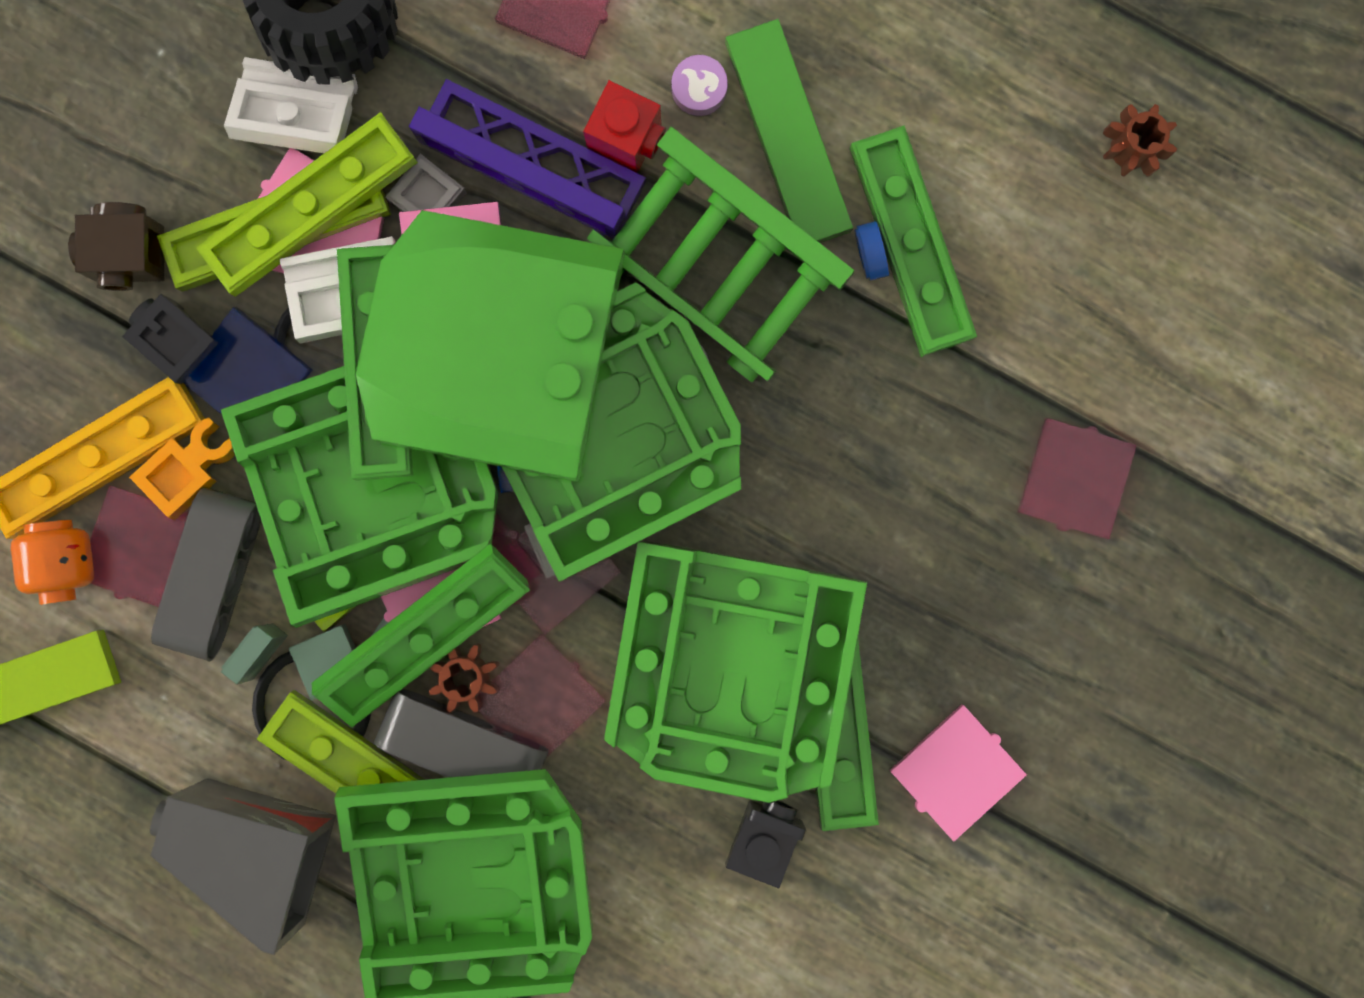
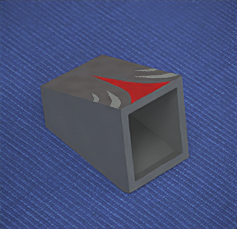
(244, 856)

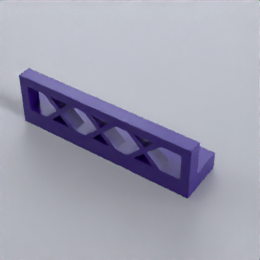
(518, 170)

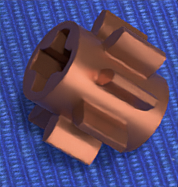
(1155, 138)
(461, 692)

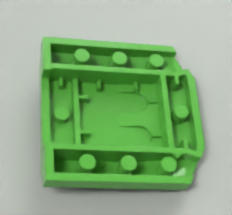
(488, 343)
(654, 444)
(345, 537)
(734, 671)
(467, 885)

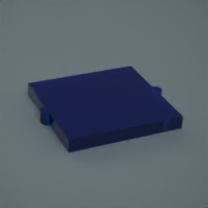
(244, 364)

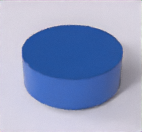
(871, 251)

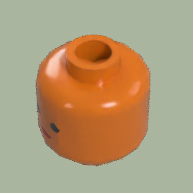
(52, 560)

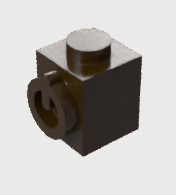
(117, 246)

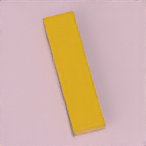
(95, 455)

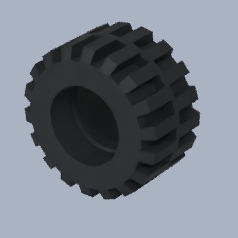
(324, 41)

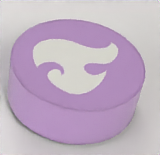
(699, 85)

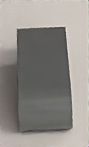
(206, 574)
(451, 742)

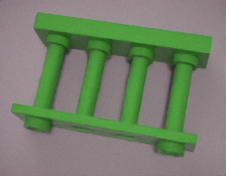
(772, 236)

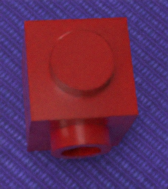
(624, 127)

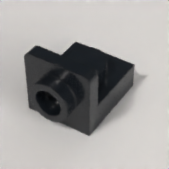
(169, 337)
(765, 841)

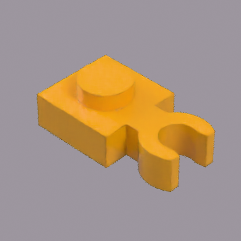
(179, 473)

